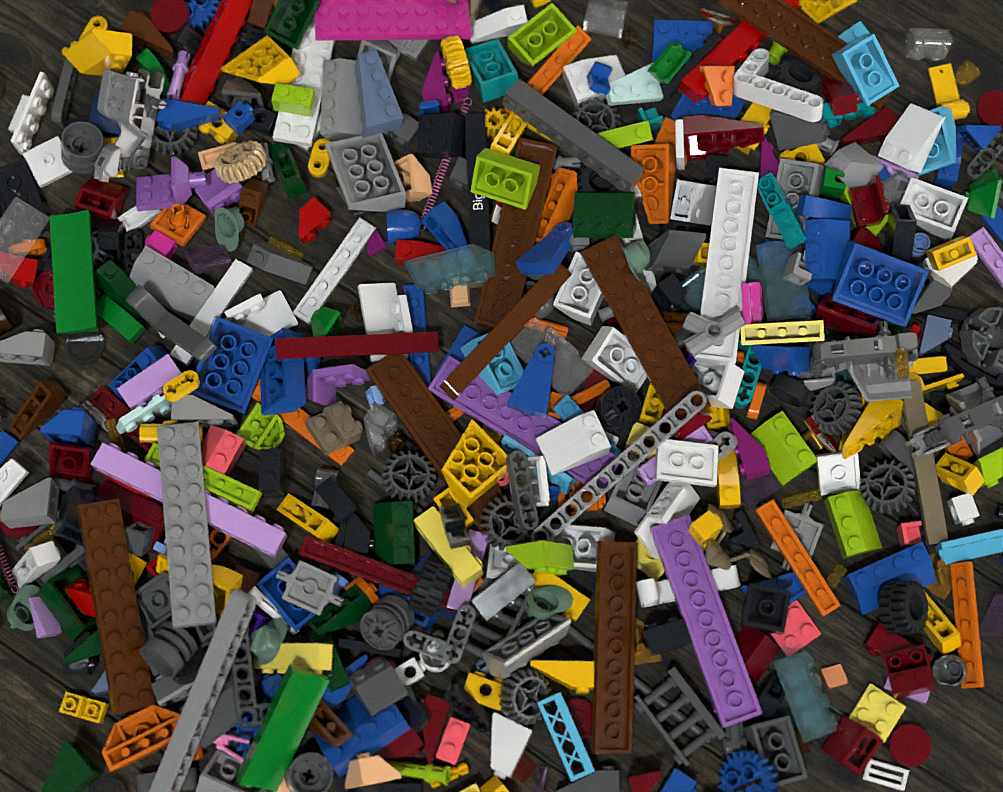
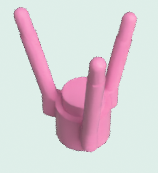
(226, 739)

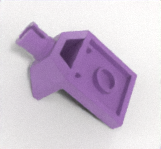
(168, 189)
(323, 382)

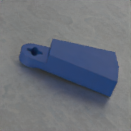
(547, 253)
(533, 388)

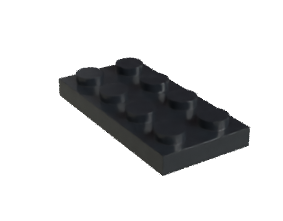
(18, 182)

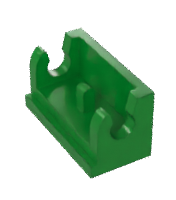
(669, 62)
(830, 188)

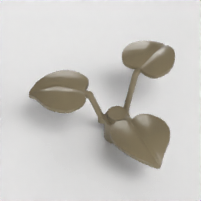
(716, 557)

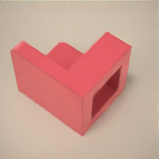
(909, 533)

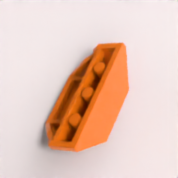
(558, 202)
(139, 736)

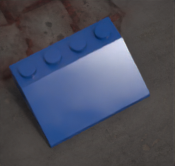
(878, 284)
(234, 366)
(368, 732)

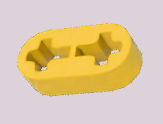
(181, 386)

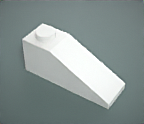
(498, 24)
(36, 563)

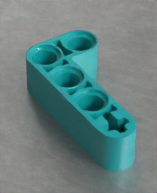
(749, 370)

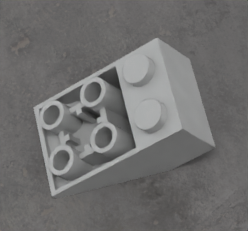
(693, 202)

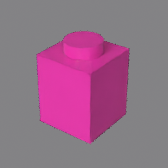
(161, 244)

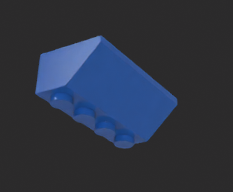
(282, 380)
(906, 565)

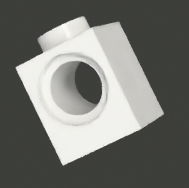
(963, 509)
(400, 671)

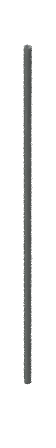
(573, 632)

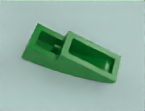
(149, 62)
(119, 319)

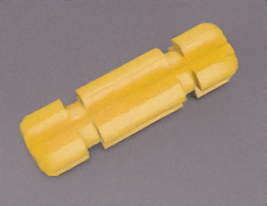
(462, 769)

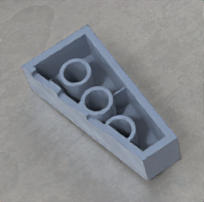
(376, 98)

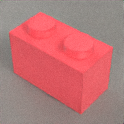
(453, 741)

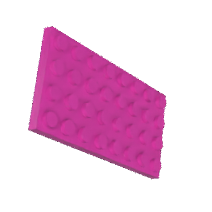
(392, 20)

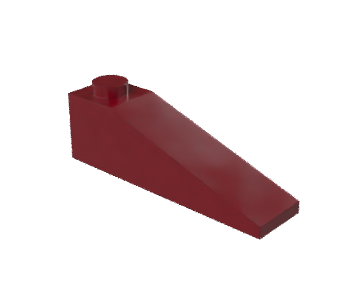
(713, 135)
(135, 509)

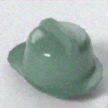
(228, 226)
(638, 258)
(547, 601)
(19, 612)
(267, 640)

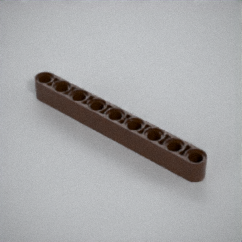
(504, 332)

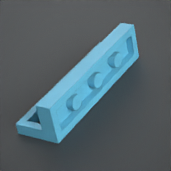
(561, 479)
(970, 547)
(573, 733)

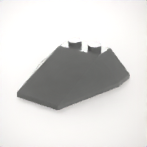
(155, 609)

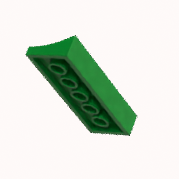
(73, 273)
(282, 728)

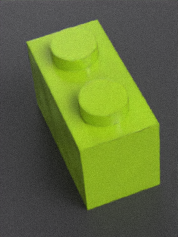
(294, 99)

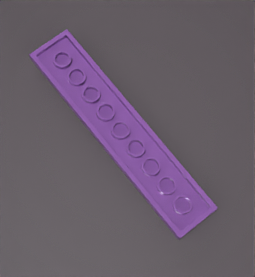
(491, 410)
(706, 622)

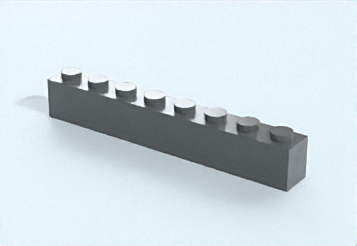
(573, 136)

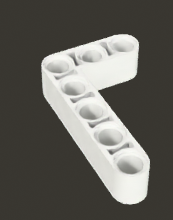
(752, 86)
(660, 592)

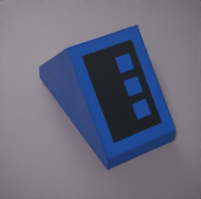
(978, 135)

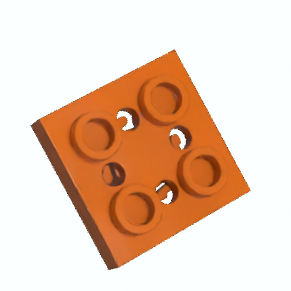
(177, 219)

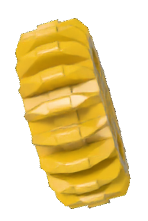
(456, 62)

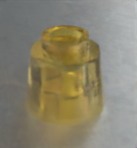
(967, 73)

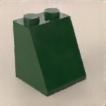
(71, 770)

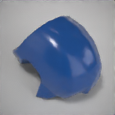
(402, 225)

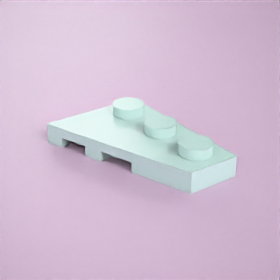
(635, 88)
(142, 414)

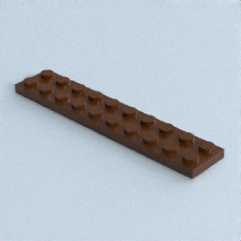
(796, 34)
(514, 238)
(642, 325)
(425, 421)
(115, 605)
(614, 648)

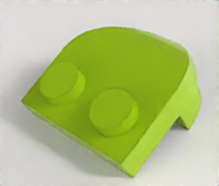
(261, 430)

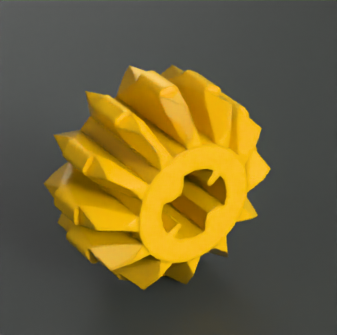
(494, 116)

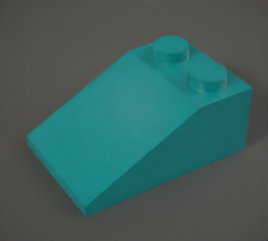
(491, 69)

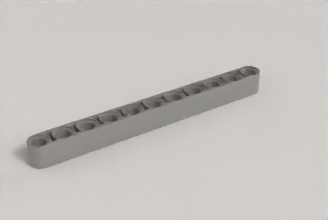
(628, 464)
(204, 692)

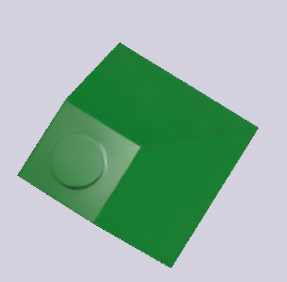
(984, 194)
(326, 322)

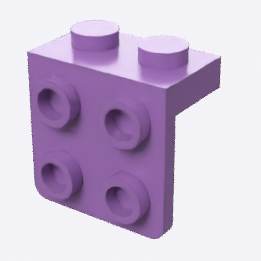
(218, 193)

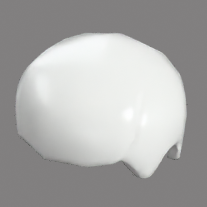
(431, 663)

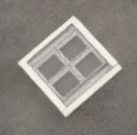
(539, 480)

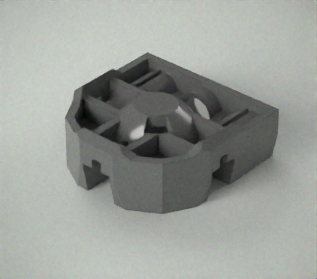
(976, 344)

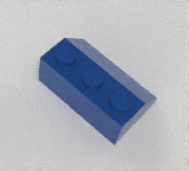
(688, 33)
(825, 248)
(71, 428)
(274, 590)

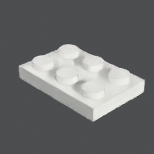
(687, 463)

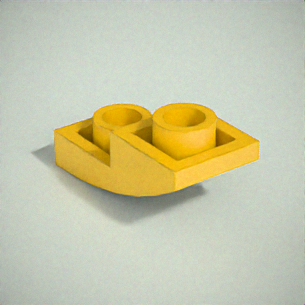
(84, 708)

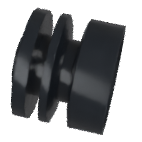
(610, 416)

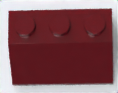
(847, 319)

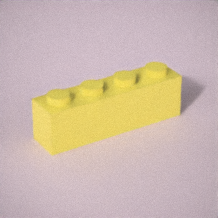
(782, 332)
(463, 565)
(308, 656)

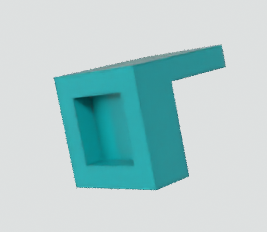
(652, 116)

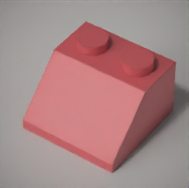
(221, 450)

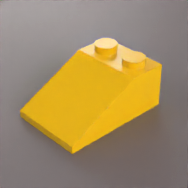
(571, 674)

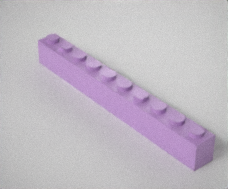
(220, 514)

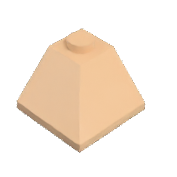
(414, 178)
(369, 771)

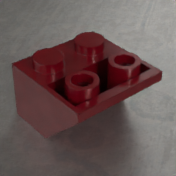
(101, 199)
(909, 671)
(852, 745)

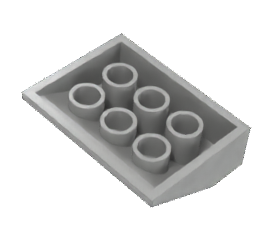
(367, 173)

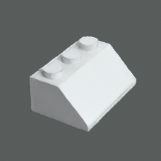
(579, 294)

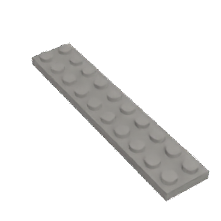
(186, 525)

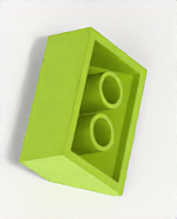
(540, 35)
(504, 178)
(784, 448)
(991, 468)
(852, 524)
(544, 556)

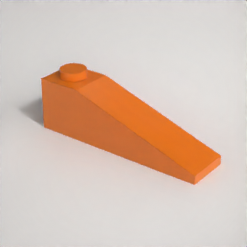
(657, 179)

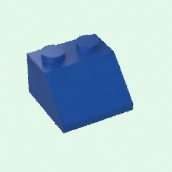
(783, 358)

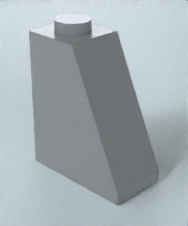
(32, 506)

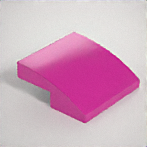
(752, 302)

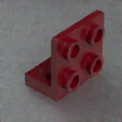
(869, 203)

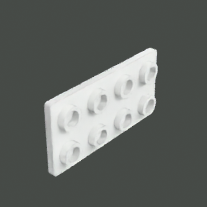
(28, 114)
(384, 311)
(263, 314)
(673, 502)

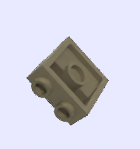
(334, 428)

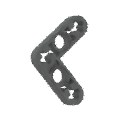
(994, 154)
(444, 645)

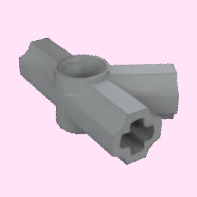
(702, 327)

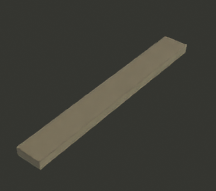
(925, 470)

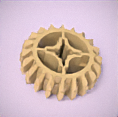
(240, 162)

